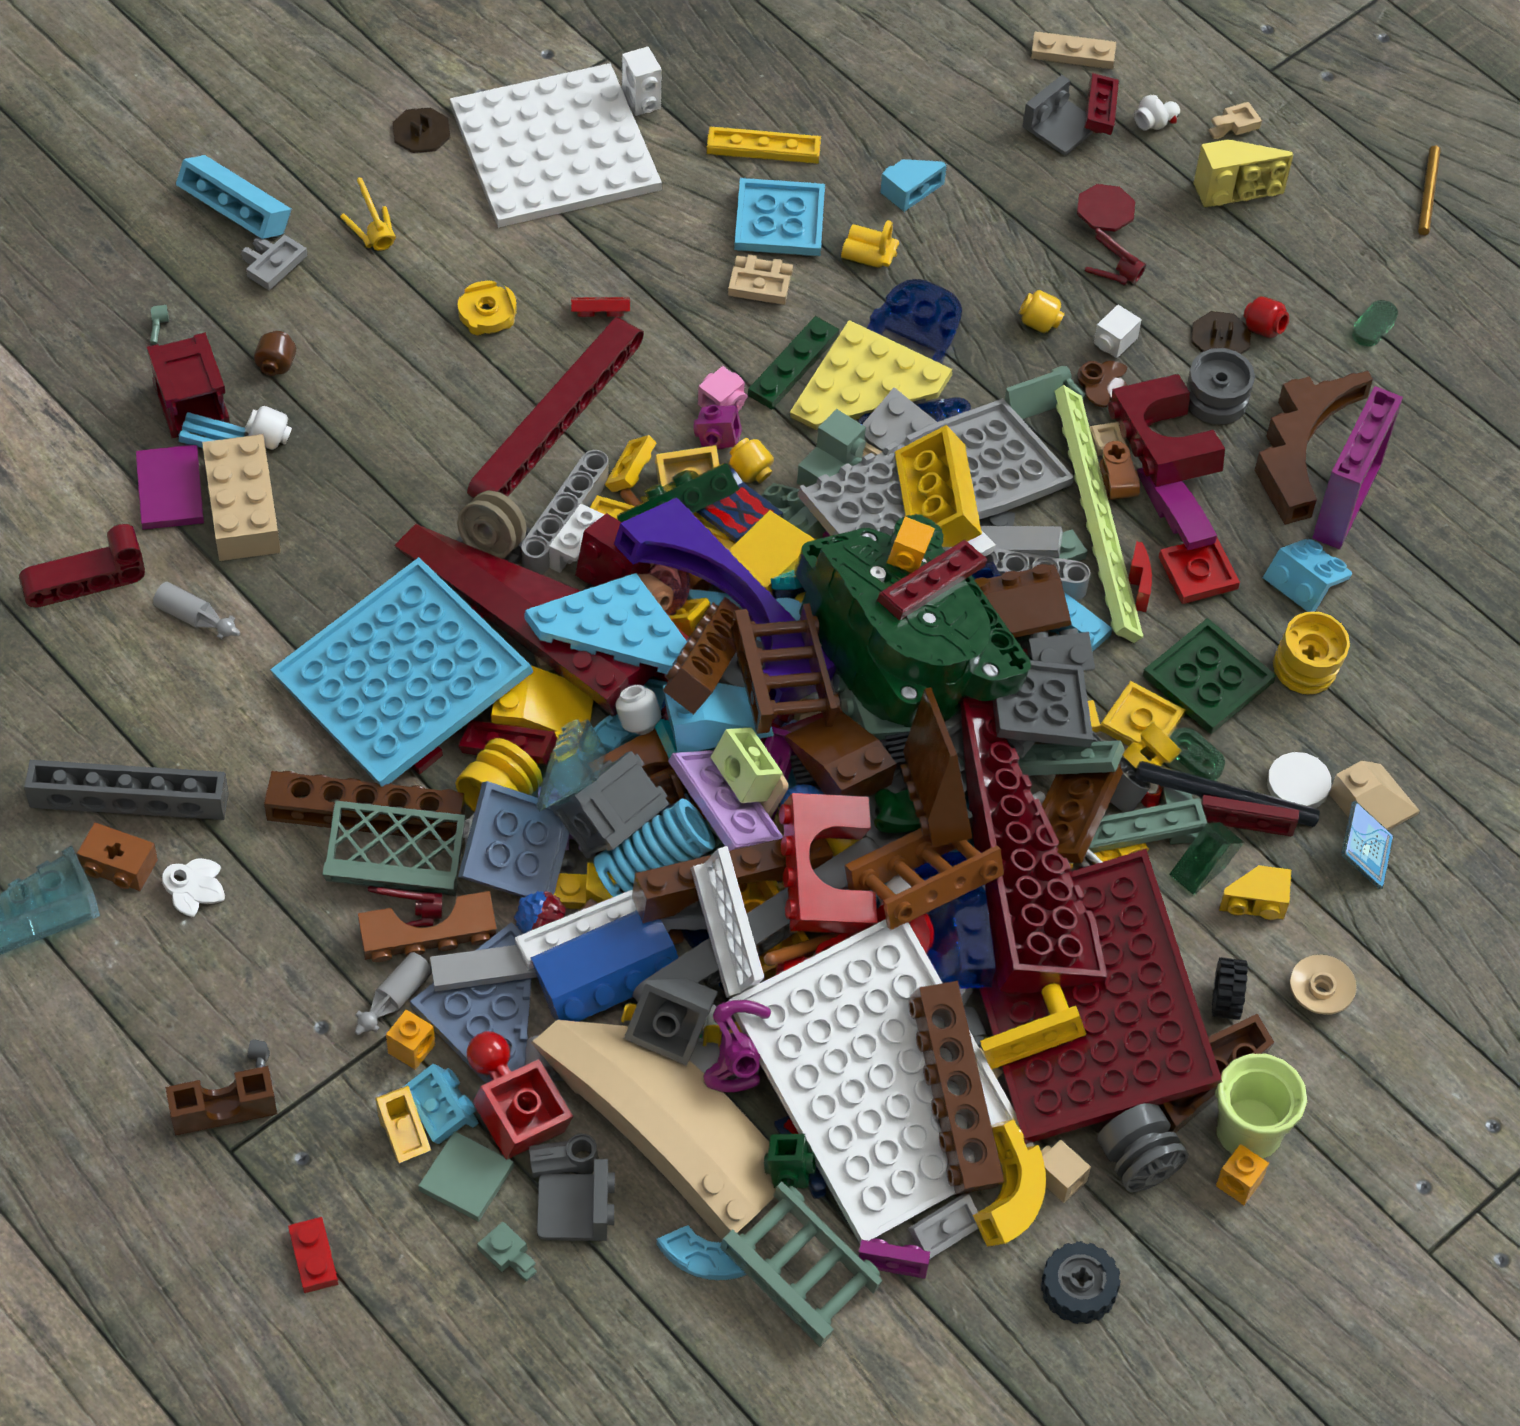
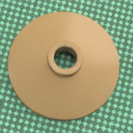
(1328, 974)

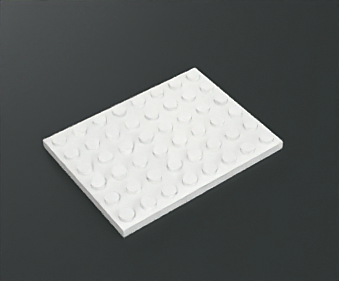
(855, 1079)

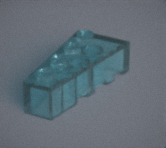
(46, 902)

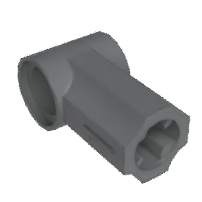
(560, 1156)

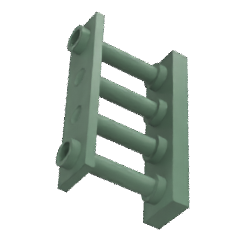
(792, 1297)

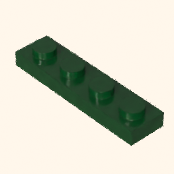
(793, 362)

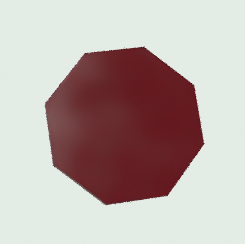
(1106, 207)

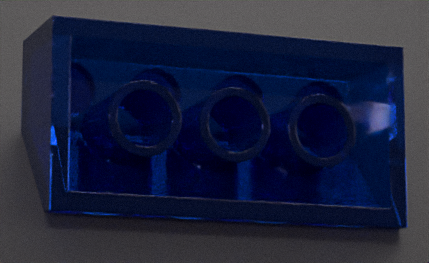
(961, 934)

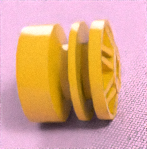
(1311, 652)
(500, 764)

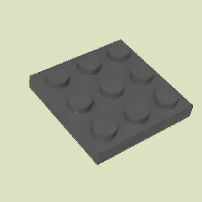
(1047, 708)

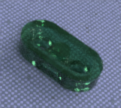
(1199, 754)

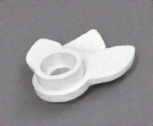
(197, 887)

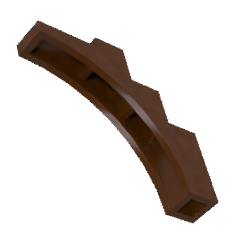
(1305, 409)

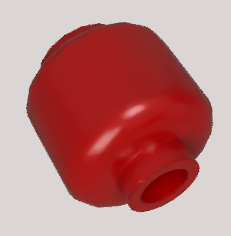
(1266, 317)

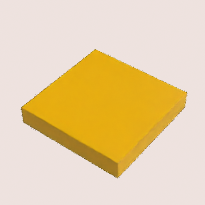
(1136, 711)

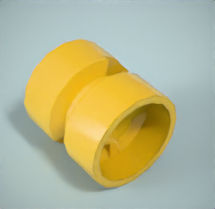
(1158, 742)

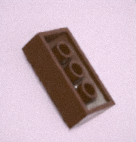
(1028, 599)

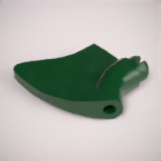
(895, 812)

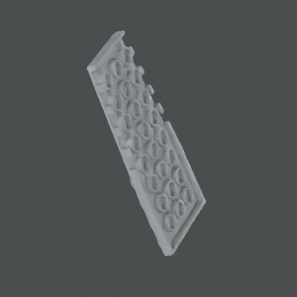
(1004, 462)

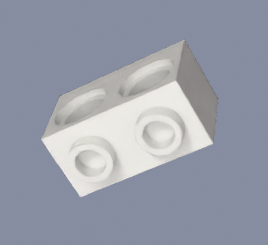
(641, 81)

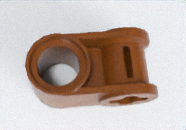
(1119, 472)

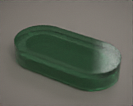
(1375, 323)

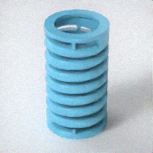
(665, 841)

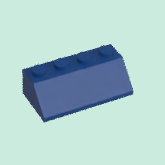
(602, 966)

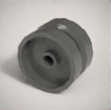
(1220, 386)

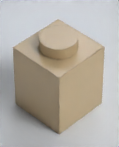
(1064, 1170)

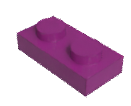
(904, 1260)

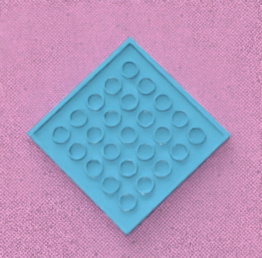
(401, 672)

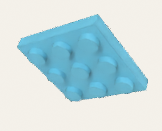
(779, 217)

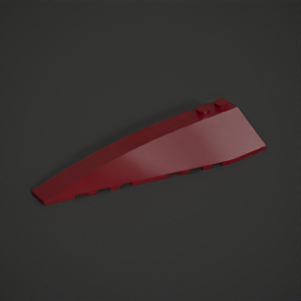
(1035, 907)

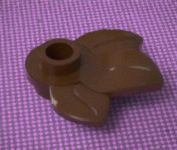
(1101, 379)

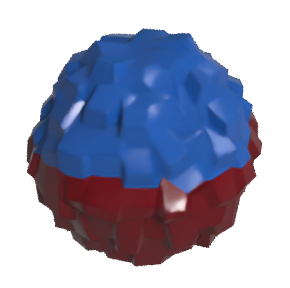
(538, 910)

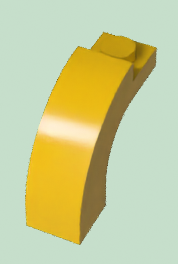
(1021, 1190)

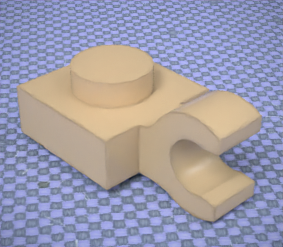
(1237, 118)

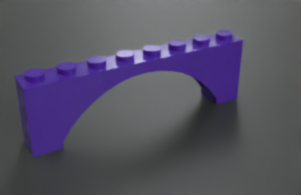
(678, 540)

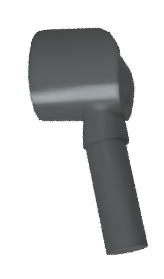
(259, 1051)

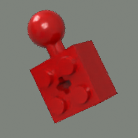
(518, 1105)

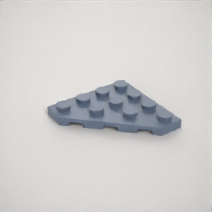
(476, 1009)

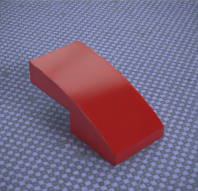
(1141, 575)

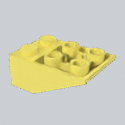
(1240, 172)

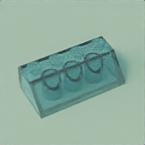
(573, 763)

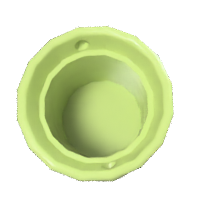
(1258, 1103)

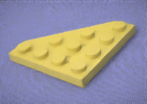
(862, 373)

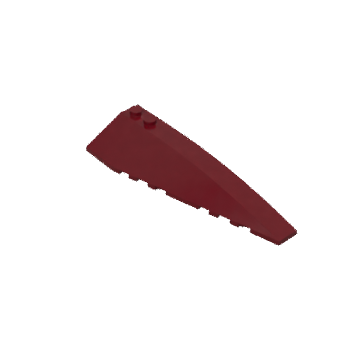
(504, 594)

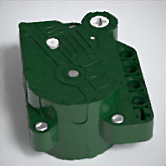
(948, 644)

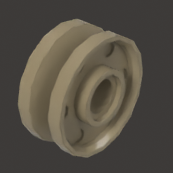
(492, 524)

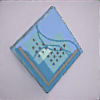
(1367, 845)

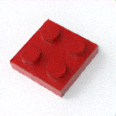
(1199, 571)

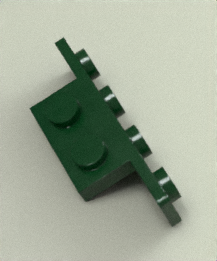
(690, 488)

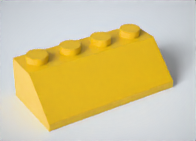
(939, 484)

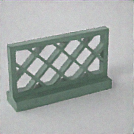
(387, 875)

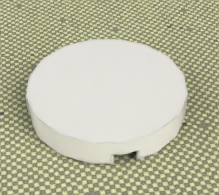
(1299, 779)

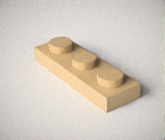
(1073, 50)

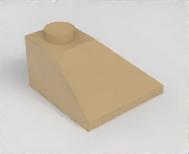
(1375, 792)

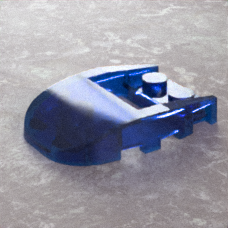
(921, 314)

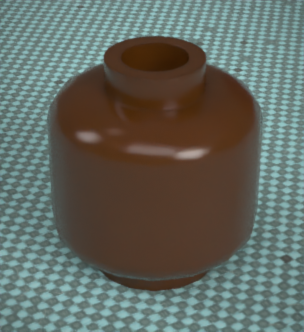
(276, 352)

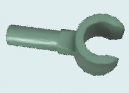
(159, 315)
(1067, 380)

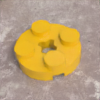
(487, 321)

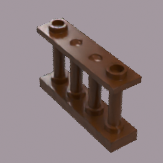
(759, 683)

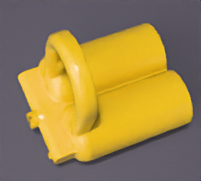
(870, 245)

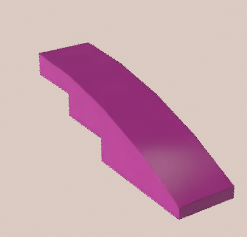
(1181, 512)

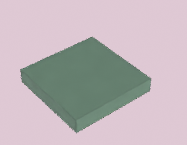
(466, 1176)

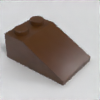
(843, 757)

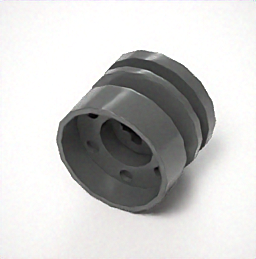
(1142, 1147)

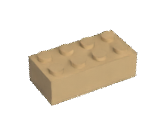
(241, 497)

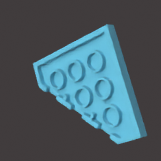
(614, 620)

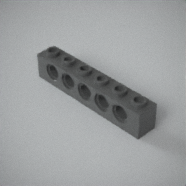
(126, 789)

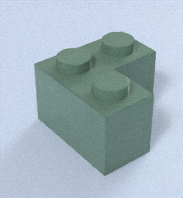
(838, 443)

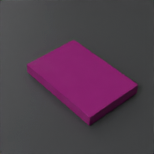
(169, 487)

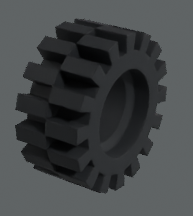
(1229, 988)

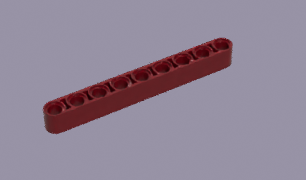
(558, 410)

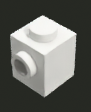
(1117, 331)

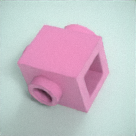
(722, 389)

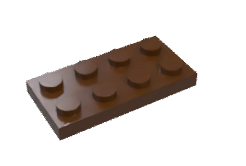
(1077, 807)

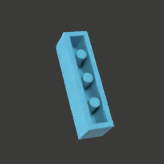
(233, 196)

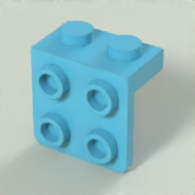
(1306, 573)

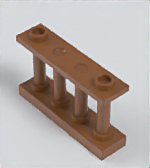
(910, 852)

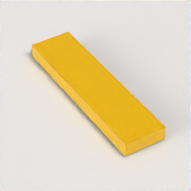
(763, 145)

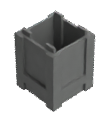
(612, 806)

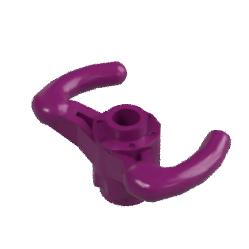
(736, 1049)

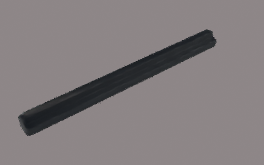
(1203, 786)

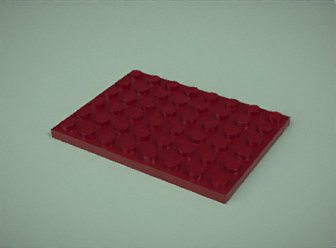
(1139, 1022)

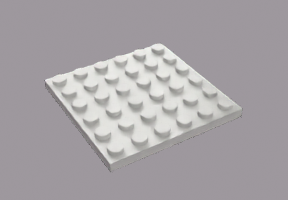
(555, 145)

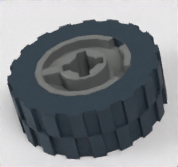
(1063, 1291)

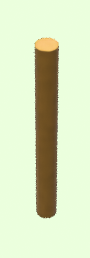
(1429, 190)

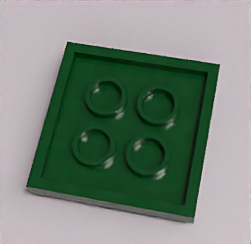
(1209, 675)

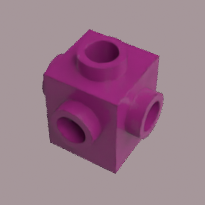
(718, 426)

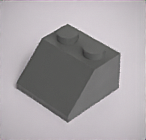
(671, 1017)

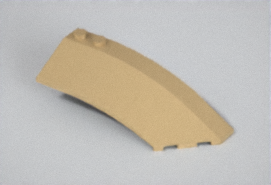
(670, 1116)

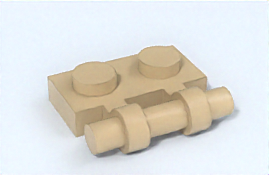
(760, 279)

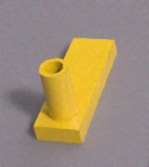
(1028, 1039)

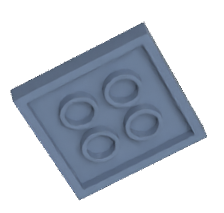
(513, 843)

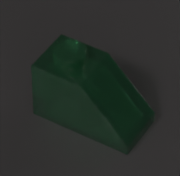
(1206, 857)

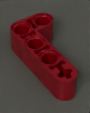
(85, 572)

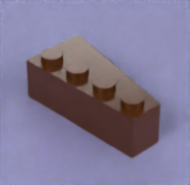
(1227, 1045)

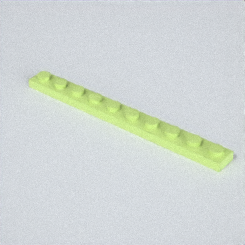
(1098, 515)

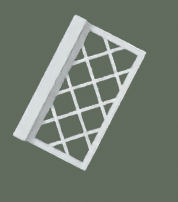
(727, 923)

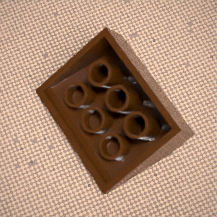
(935, 776)

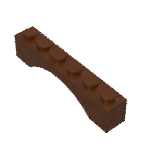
(672, 888)

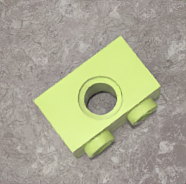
(746, 765)

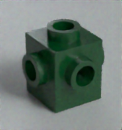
(789, 1160)

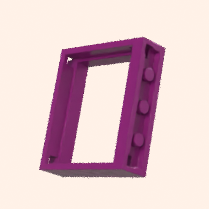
(1360, 463)

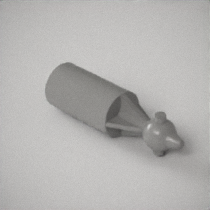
(192, 610)
(394, 991)

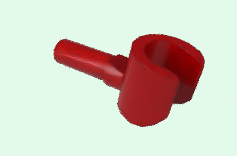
(1152, 800)

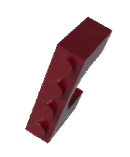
(1164, 457)

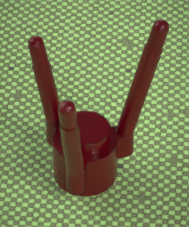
(1129, 266)
(426, 904)

